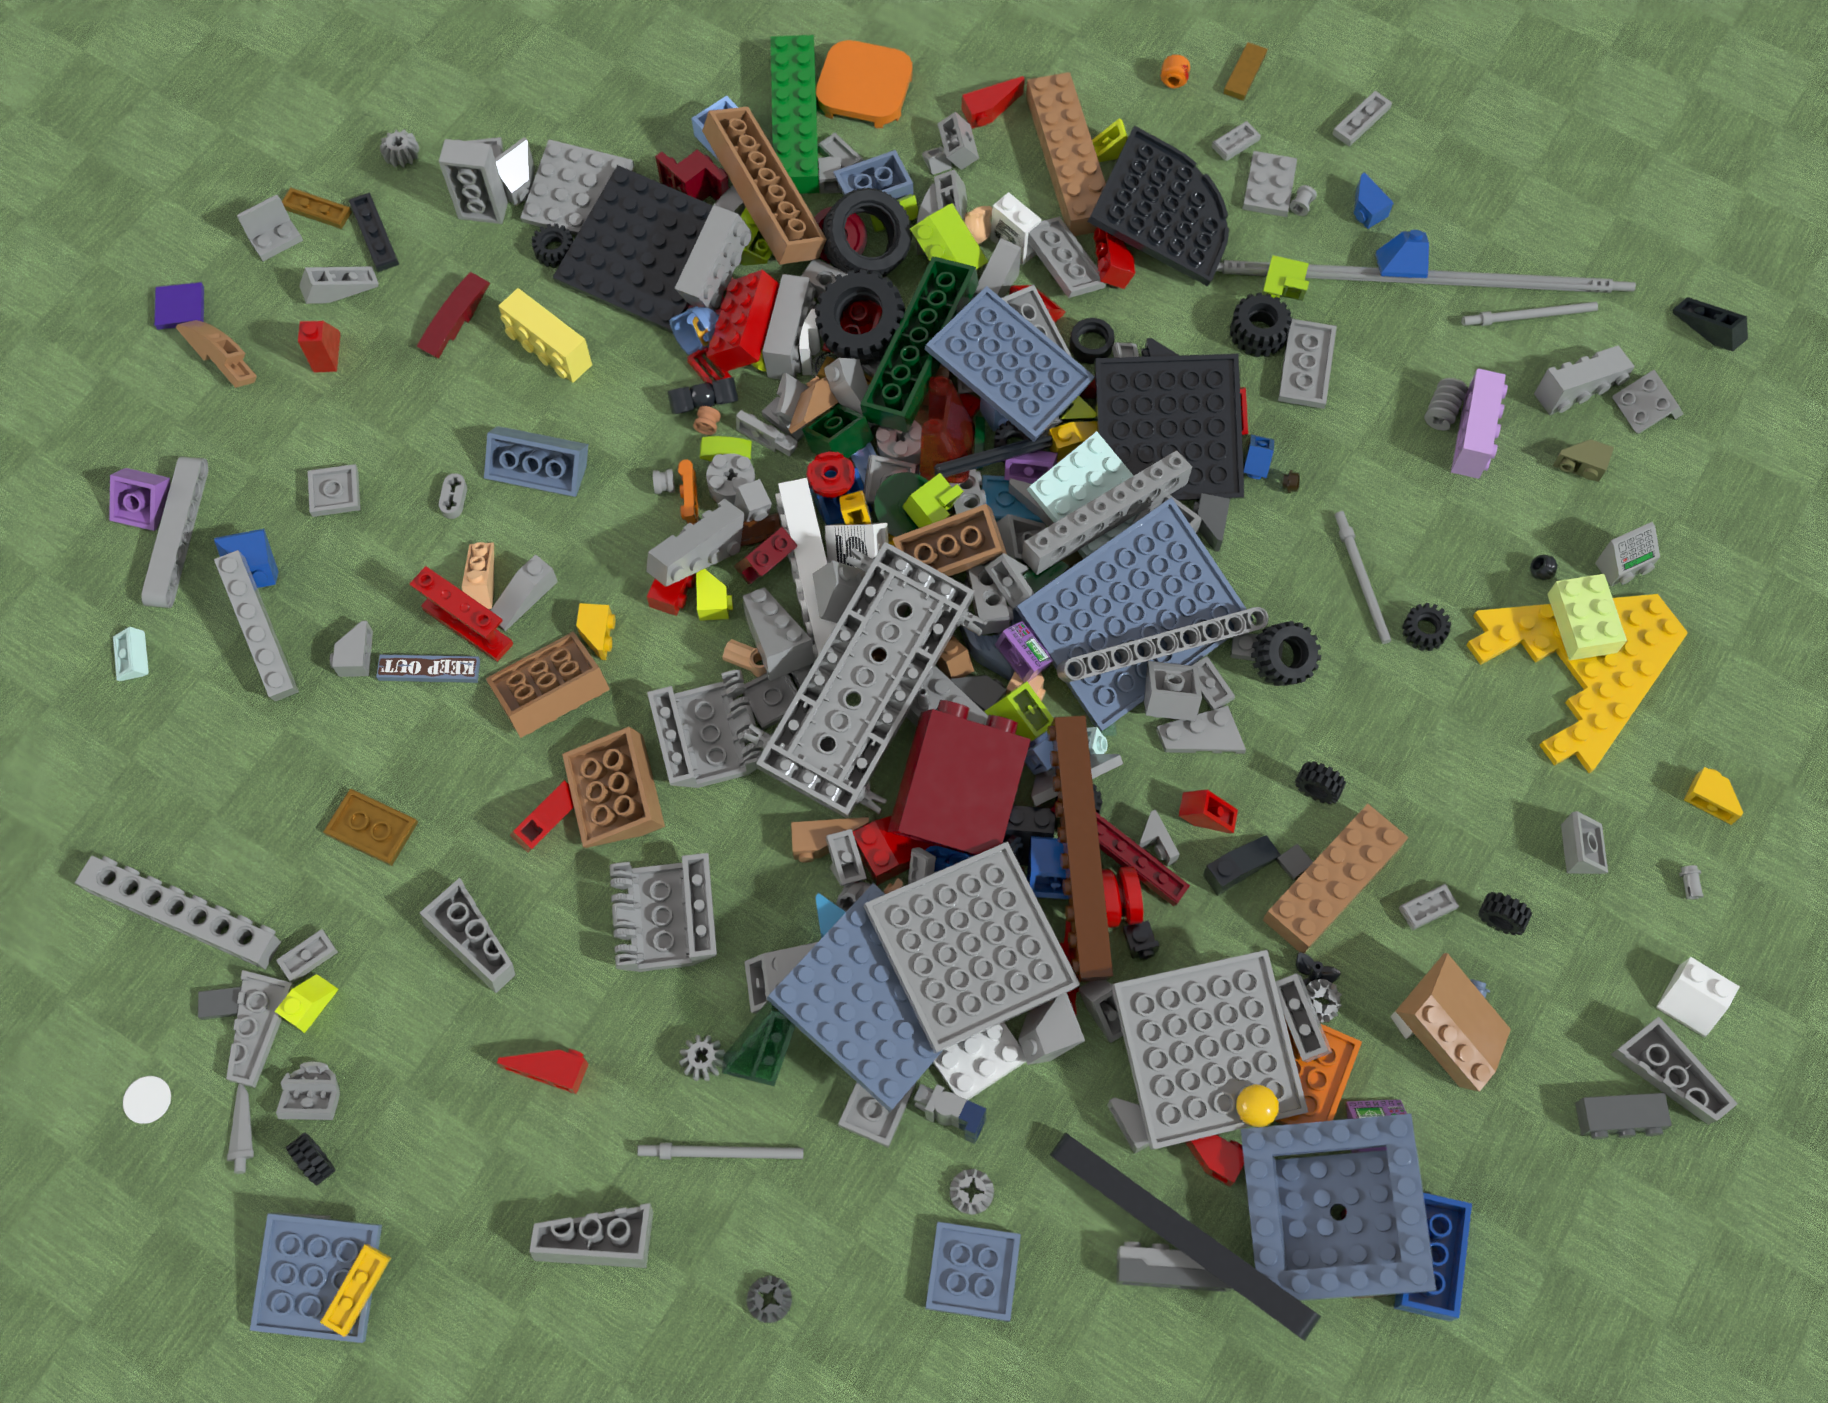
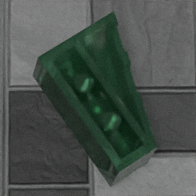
(760, 1047)

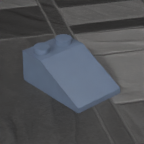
(880, 172)

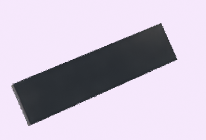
(373, 232)

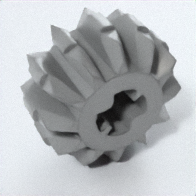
(399, 148)
(691, 1060)

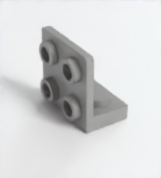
(269, 228)
(1646, 402)

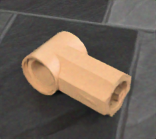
(744, 657)

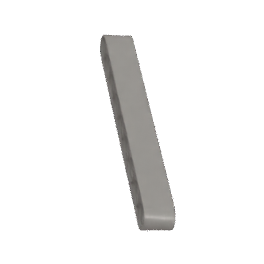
(1152, 647)

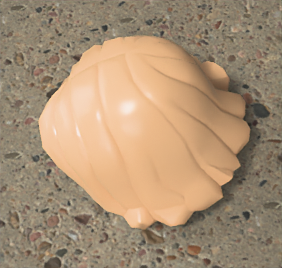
(979, 223)

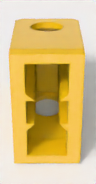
(855, 509)

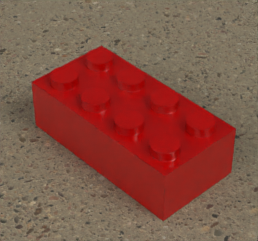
(743, 321)

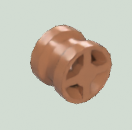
(706, 420)

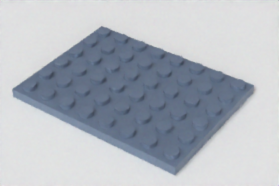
(1129, 589)

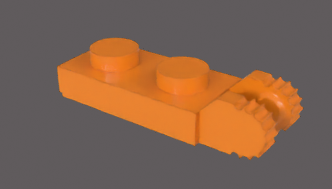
(688, 492)

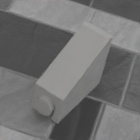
(1001, 269)

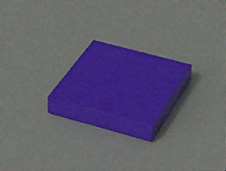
(178, 304)

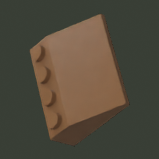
(547, 684)
(613, 789)
(1456, 1024)

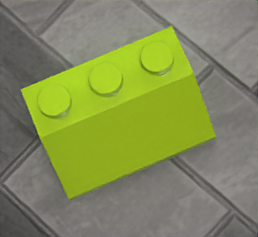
(948, 238)

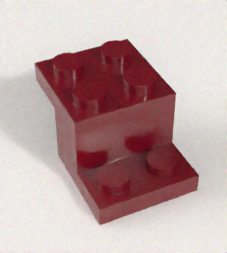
(693, 175)

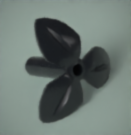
(1315, 970)

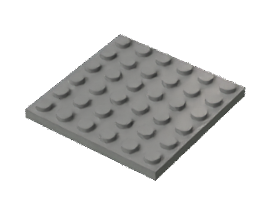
(971, 946)
(1201, 1040)

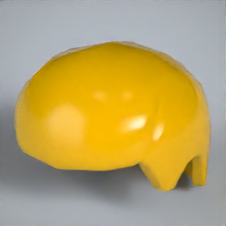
(1257, 1105)

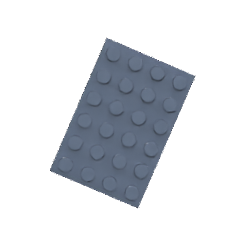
(1009, 363)

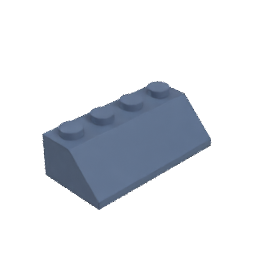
(535, 460)

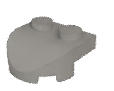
(309, 1093)

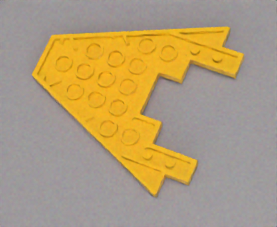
(1610, 682)

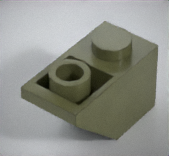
(1585, 459)

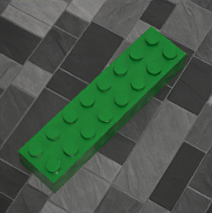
(795, 109)

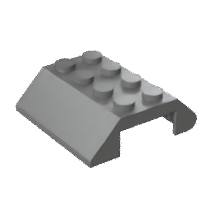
(705, 732)
(663, 914)

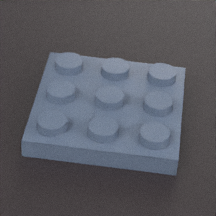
(973, 1271)

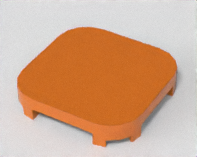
(864, 82)

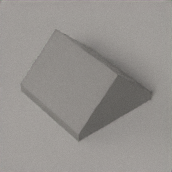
(1583, 845)

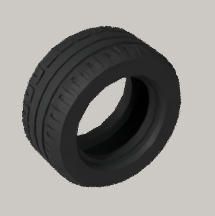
(885, 209)

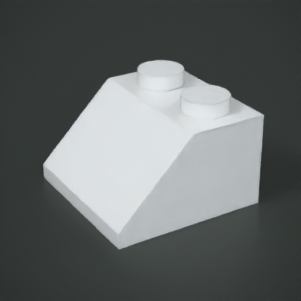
(1697, 996)

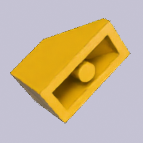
(1714, 795)

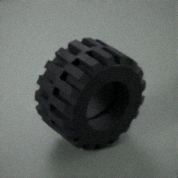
(1261, 309)
(1304, 653)

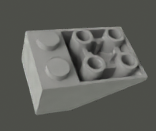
(768, 971)

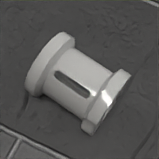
(1301, 203)

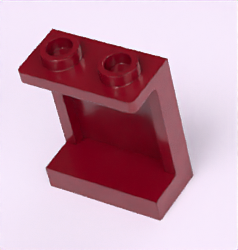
(765, 555)

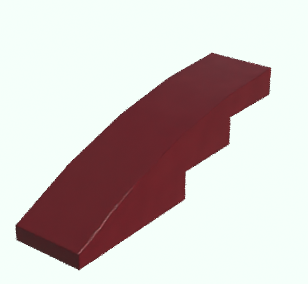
(452, 314)

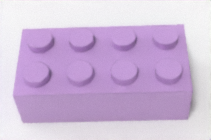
(1479, 423)

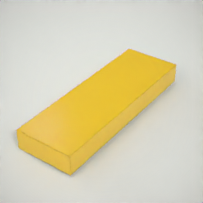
(355, 1290)

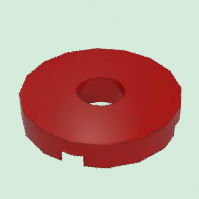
(830, 486)

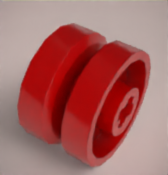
(1123, 896)

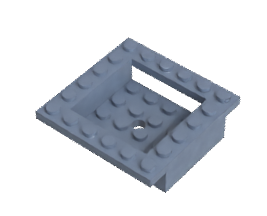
(1382, 1239)

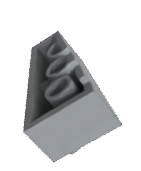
(1585, 378)
(777, 635)
(1673, 1069)
(596, 1239)

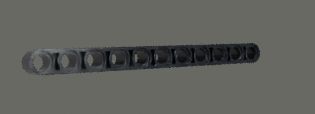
(1186, 1237)

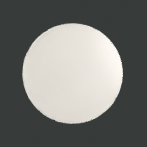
(146, 1099)

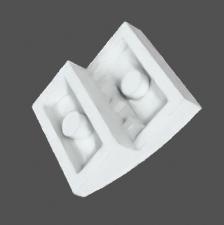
(809, 342)

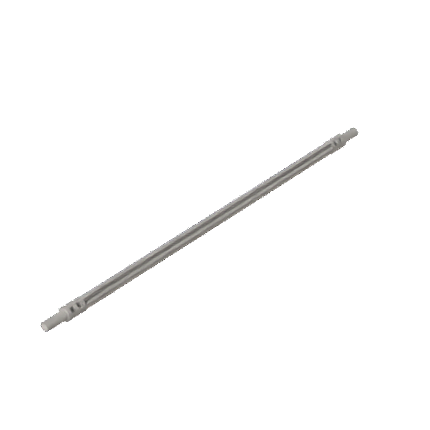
(1441, 277)

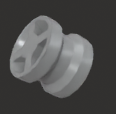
(663, 481)

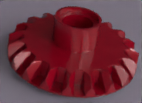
(854, 231)

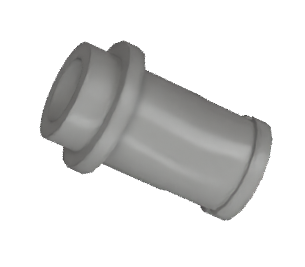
(1691, 882)

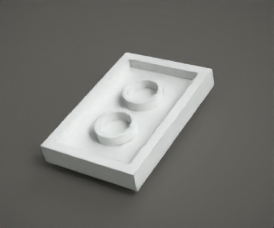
(979, 1061)

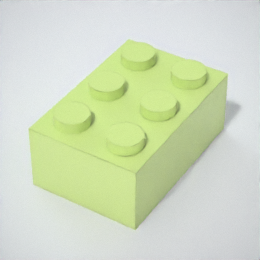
(1586, 617)

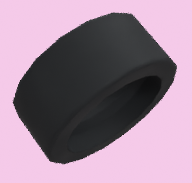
(1096, 326)

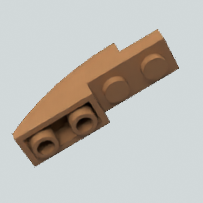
(221, 349)

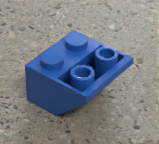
(1044, 868)

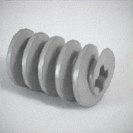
(1445, 403)

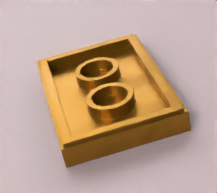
(370, 827)

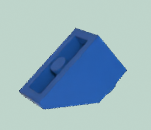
(1370, 202)
(1258, 457)

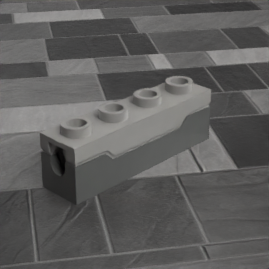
(1163, 1269)

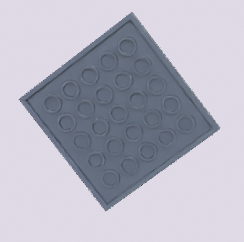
(856, 1008)

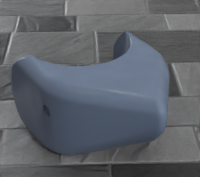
(986, 653)

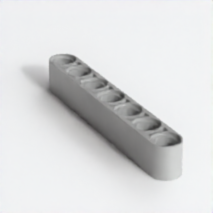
(175, 532)

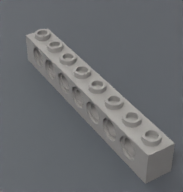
(1106, 512)
(987, 599)
(95, 880)

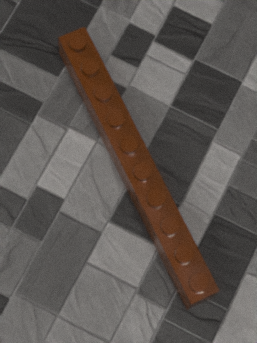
(1080, 849)

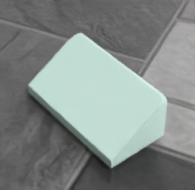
(130, 654)

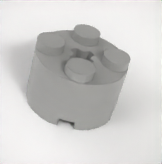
(899, 444)
(726, 474)

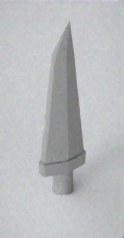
(241, 1136)

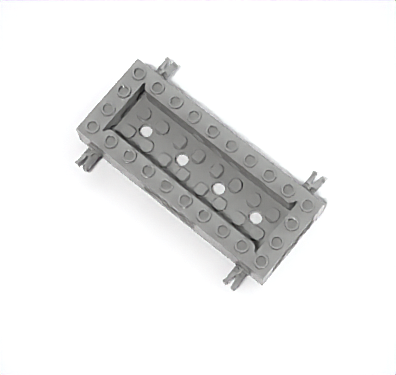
(886, 687)

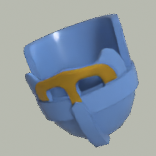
(694, 328)

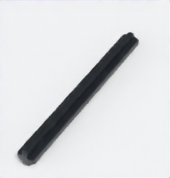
(993, 456)

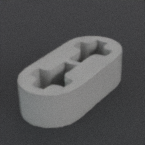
(448, 495)

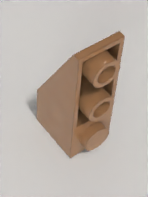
(955, 660)

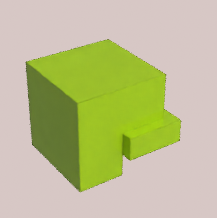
(1286, 278)
(932, 501)

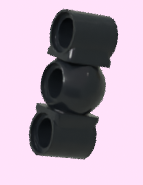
(703, 394)

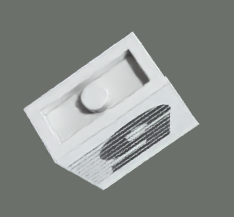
(1012, 223)
(864, 538)

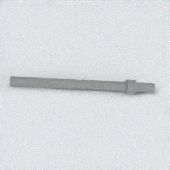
(1488, 318)
(1347, 535)
(667, 1151)

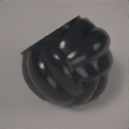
(1543, 567)

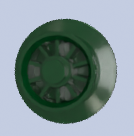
(890, 499)

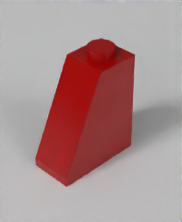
(320, 345)

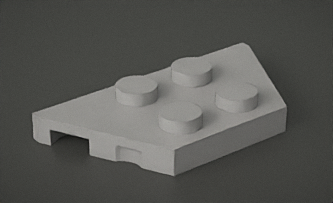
(1043, 785)

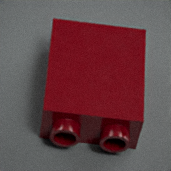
(959, 780)

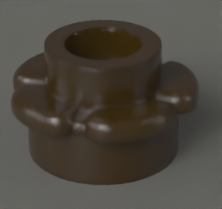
(1291, 481)

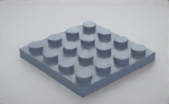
(302, 1272)

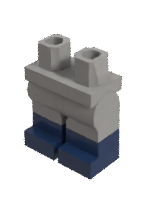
(951, 1110)

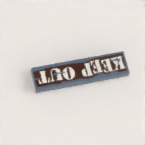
(428, 668)

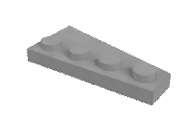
(255, 1026)

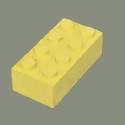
(545, 335)

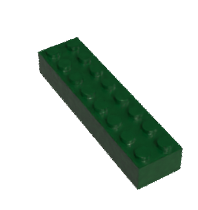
(906, 365)

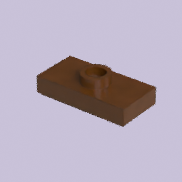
(760, 530)

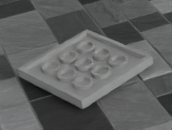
(568, 185)

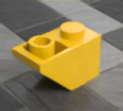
(594, 627)

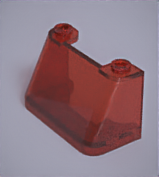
(948, 430)

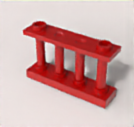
(461, 613)

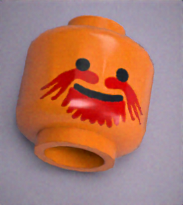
(1175, 71)

